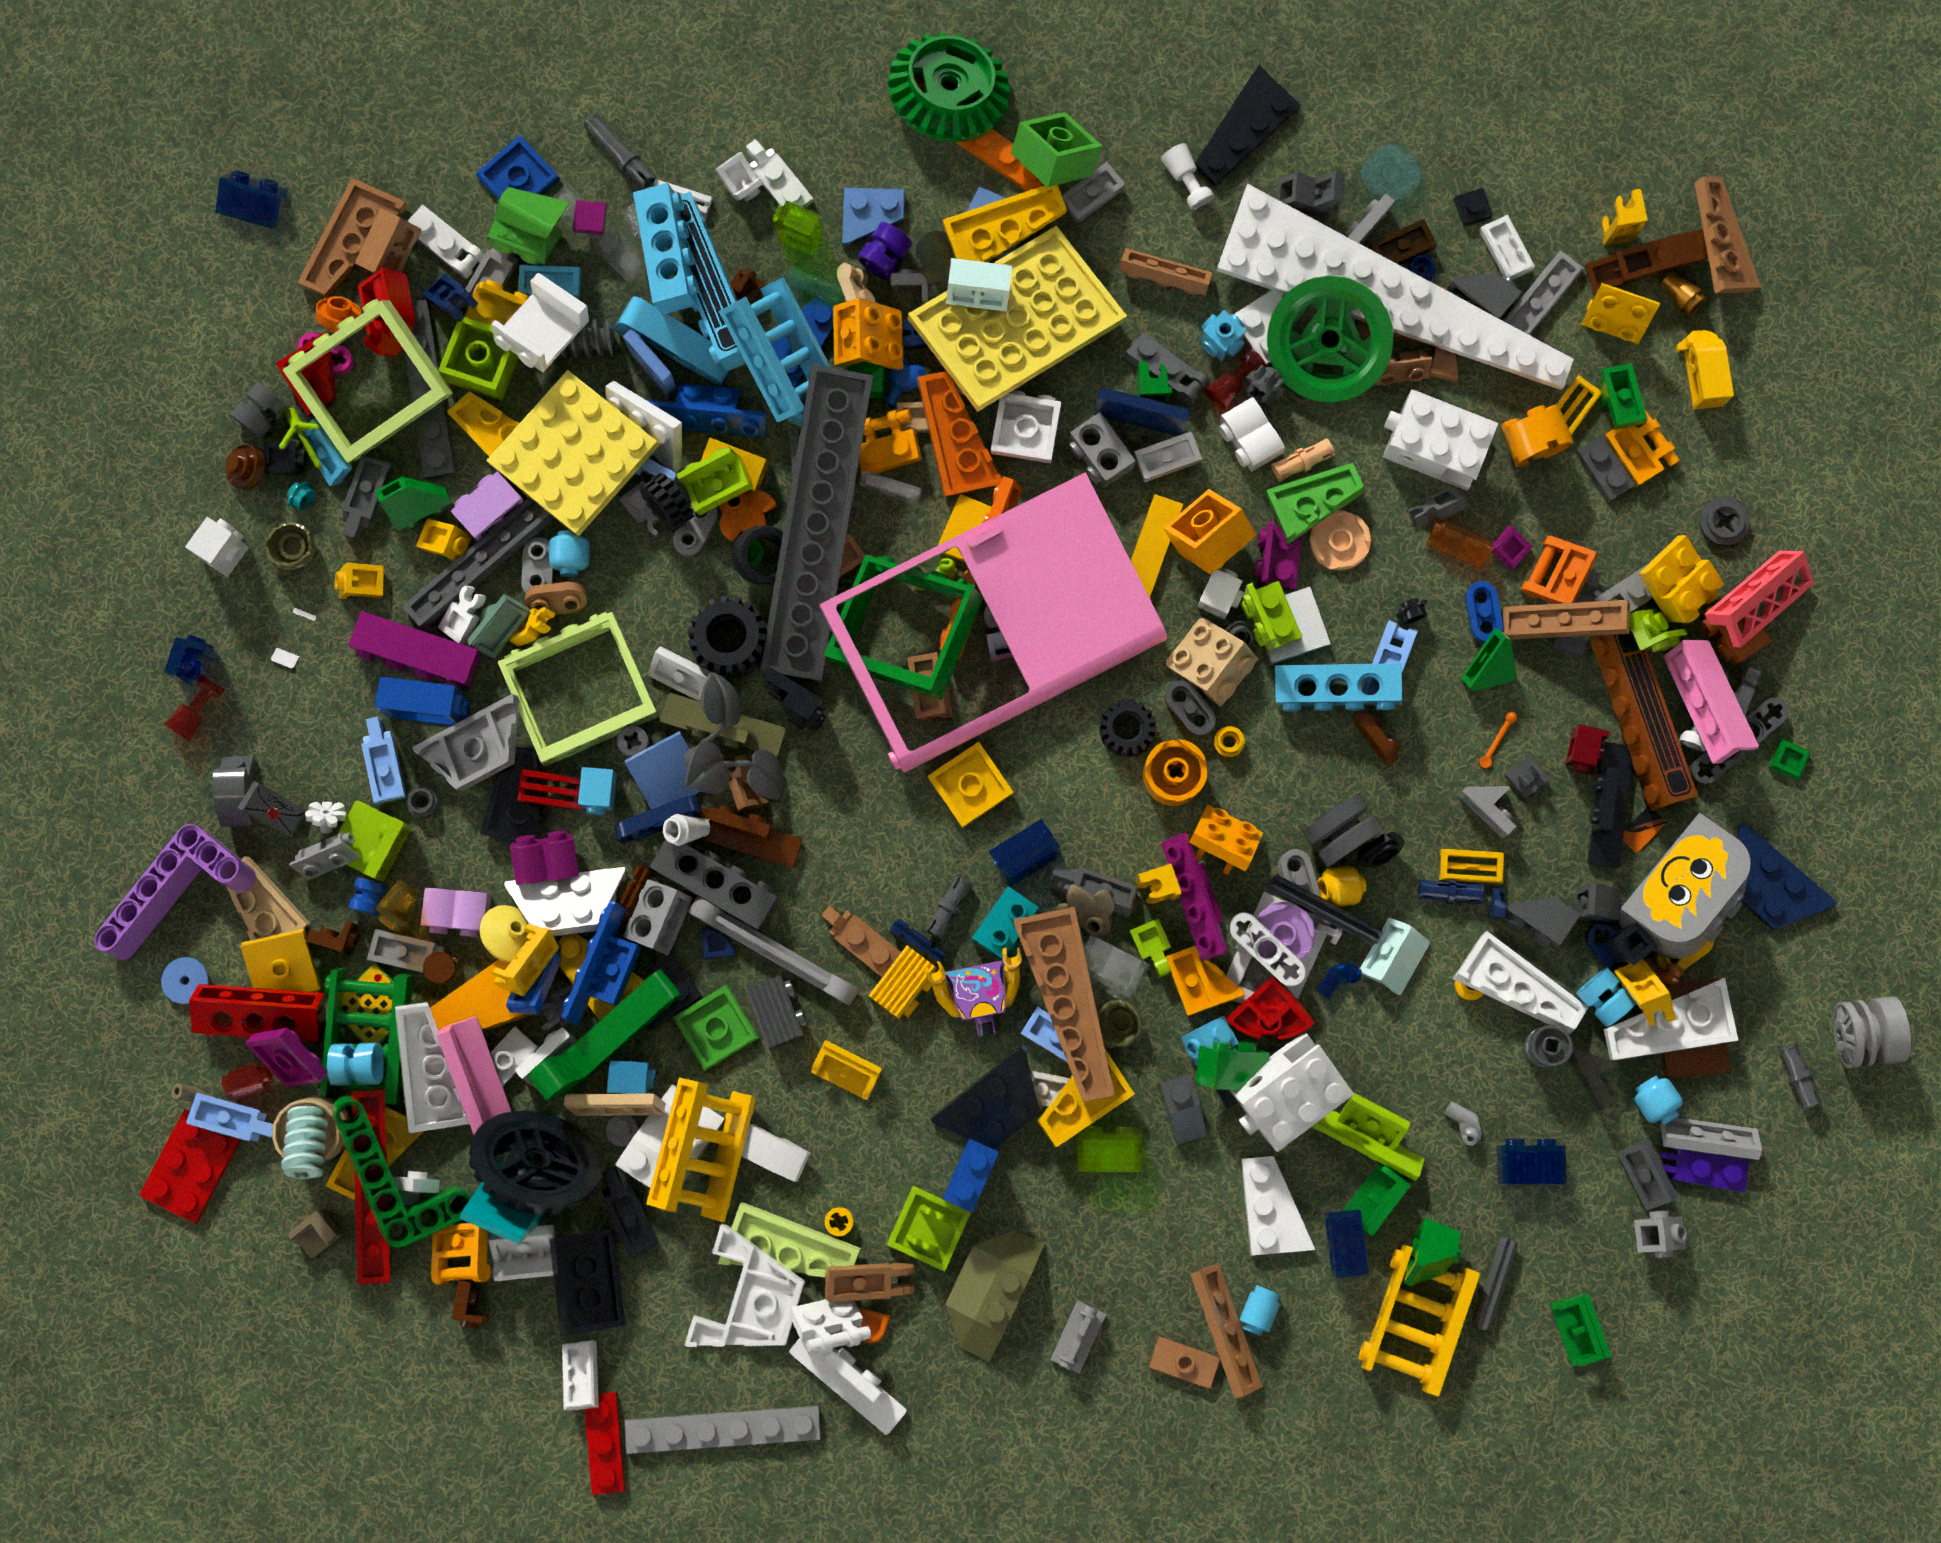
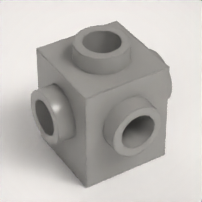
(1660, 1234)

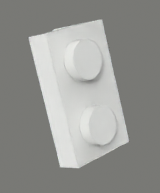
(522, 1260)

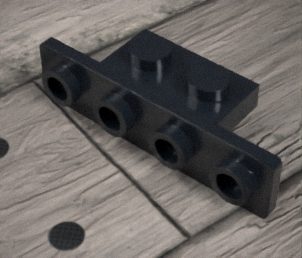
(1610, 806)

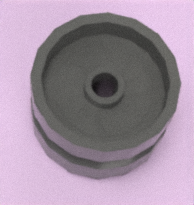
(1343, 830)

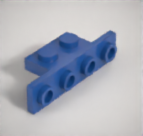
(714, 411)
(605, 967)

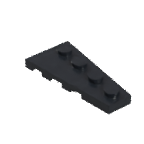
(1248, 123)

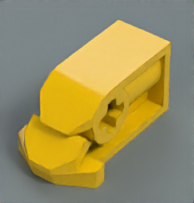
(1707, 369)

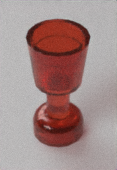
(1228, 385)
(186, 718)

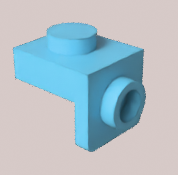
(1205, 1035)

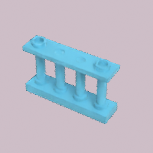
(759, 354)

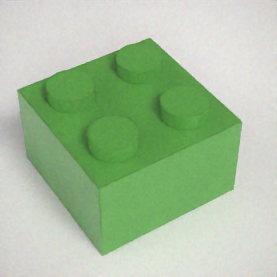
(1056, 149)

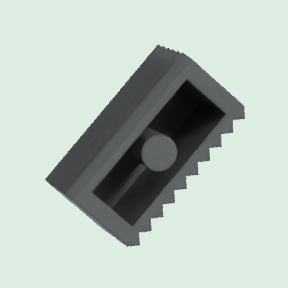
(775, 1011)

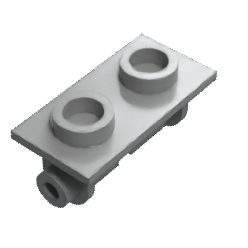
(319, 860)
(1078, 1337)

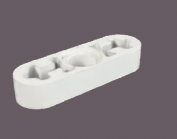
(1279, 971)

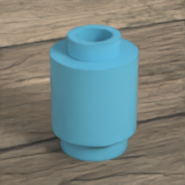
(1260, 1310)

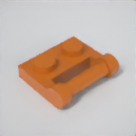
(1568, 574)

